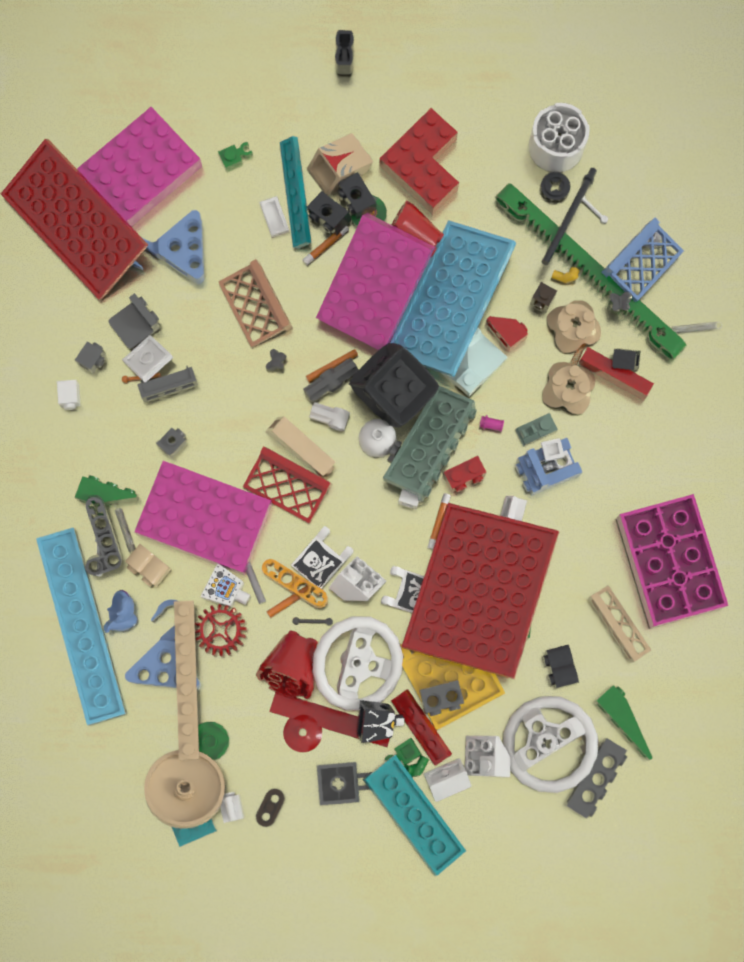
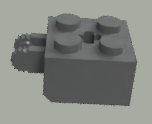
(346, 772)

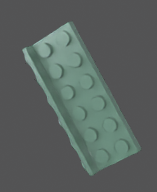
(431, 442)

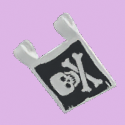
(319, 561)
(407, 592)

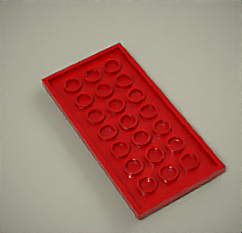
(74, 219)

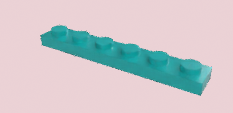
(295, 192)

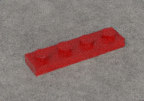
(421, 727)

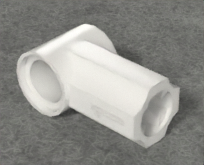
(334, 417)

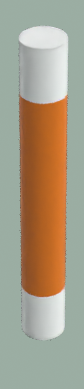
(323, 246)
(444, 502)

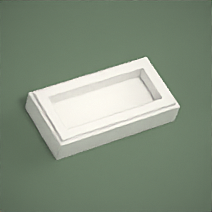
(274, 216)

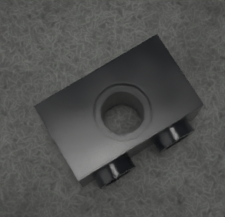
(355, 185)
(324, 204)

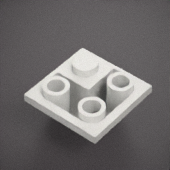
(357, 582)
(486, 757)

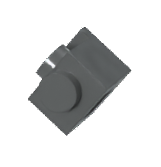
(172, 449)

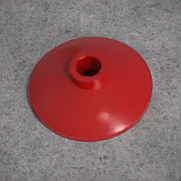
(302, 743)

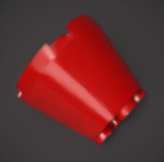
(415, 223)
(290, 666)

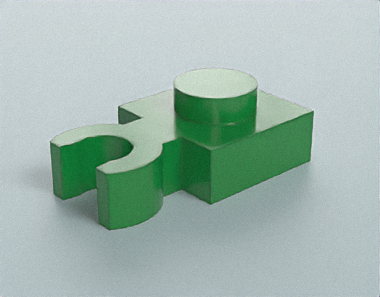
(232, 156)
(406, 752)

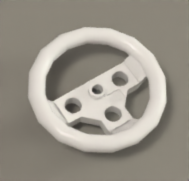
(356, 662)
(579, 725)

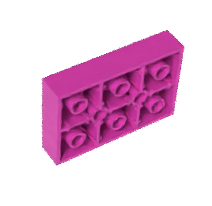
(140, 166)
(375, 281)
(203, 517)
(672, 561)

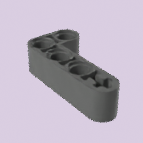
(107, 531)

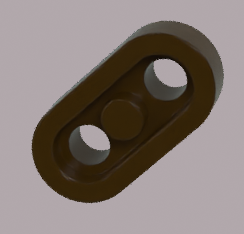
(270, 807)

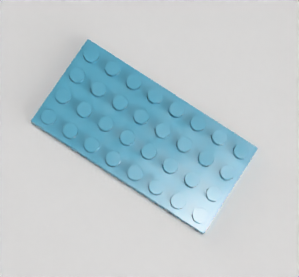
(453, 296)

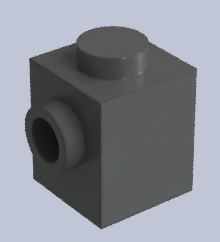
(91, 357)

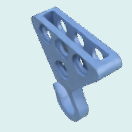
(184, 257)
(152, 659)

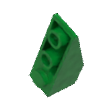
(108, 492)

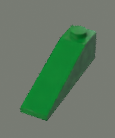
(618, 710)

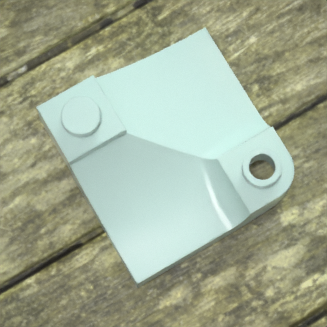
(477, 364)

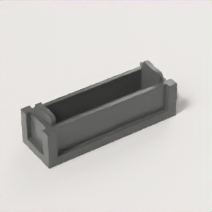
(167, 384)

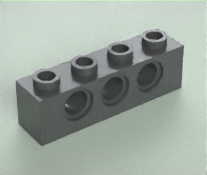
(575, 801)

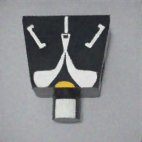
(376, 721)

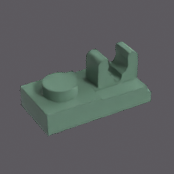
(536, 429)

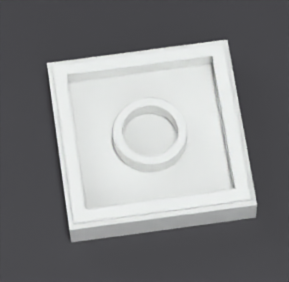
(147, 358)

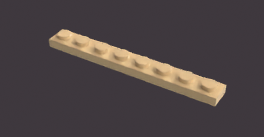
(186, 680)

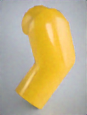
(567, 277)

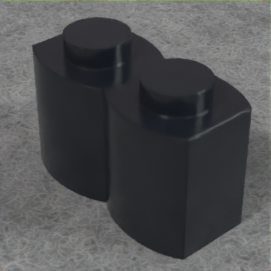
(344, 52)
(561, 667)

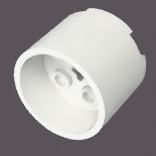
(553, 151)

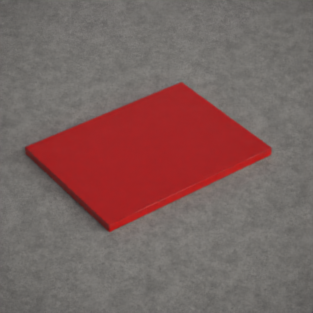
(481, 590)

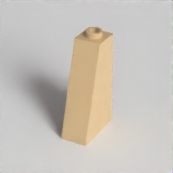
(300, 446)

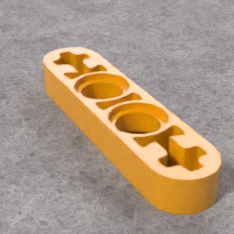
(295, 582)

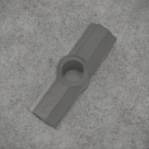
(331, 380)

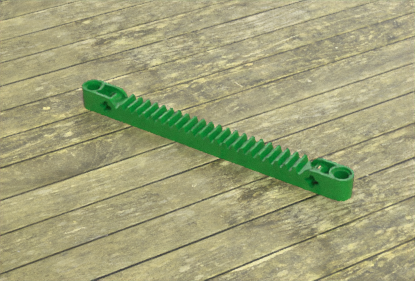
(511, 199)

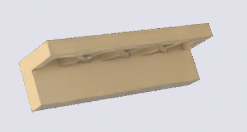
(615, 628)

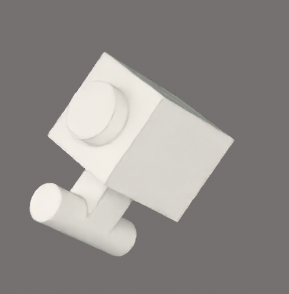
(231, 807)

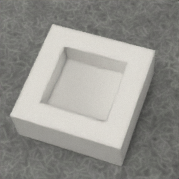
(552, 450)

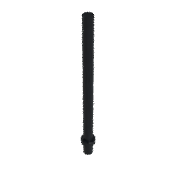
(588, 180)

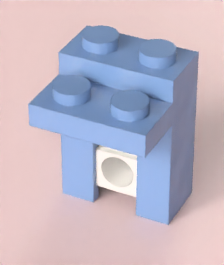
(534, 473)

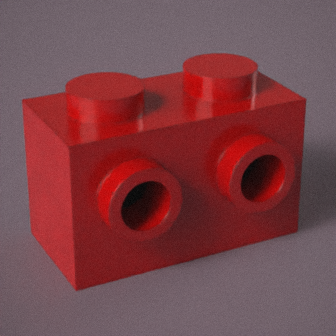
(464, 474)

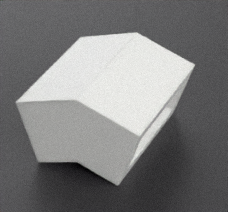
(513, 508)

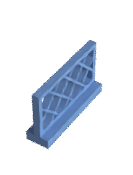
(631, 249)

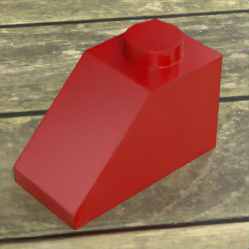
(508, 331)

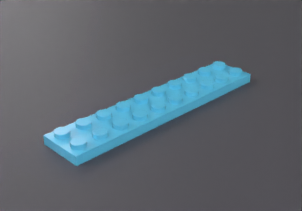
(80, 626)

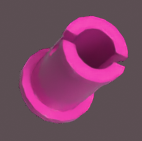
(491, 423)

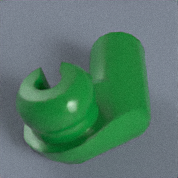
(418, 768)

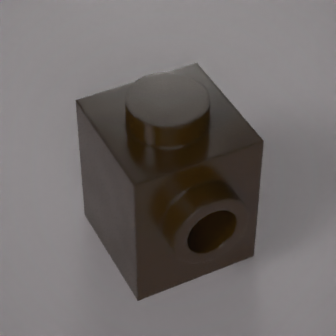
(543, 297)

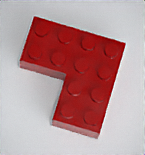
(414, 164)

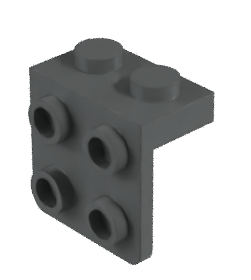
(134, 322)

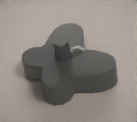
(621, 302)
(276, 361)
(394, 450)

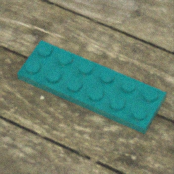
(414, 815)

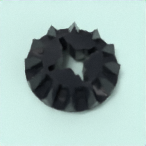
(555, 177)

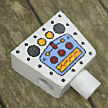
(224, 588)

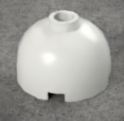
(377, 438)

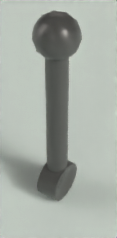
(296, 620)

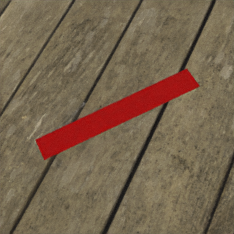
(324, 716)

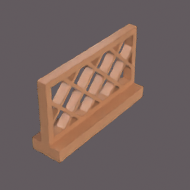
(269, 295)

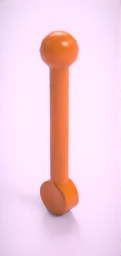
(125, 379)

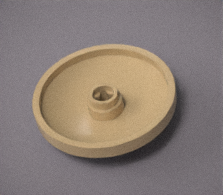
(184, 790)

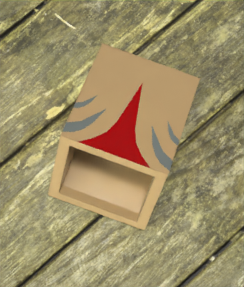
(338, 161)

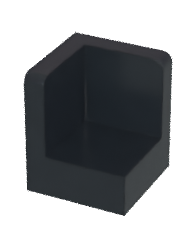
(626, 359)

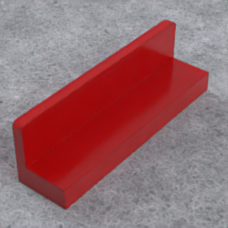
(622, 378)

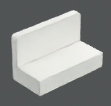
(447, 780)

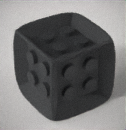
(394, 384)

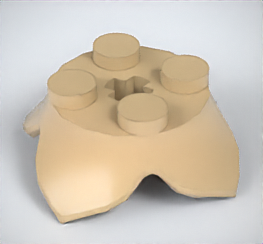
(569, 337)
(557, 395)

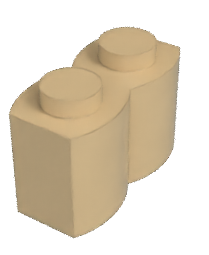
(147, 565)

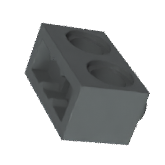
(440, 693)

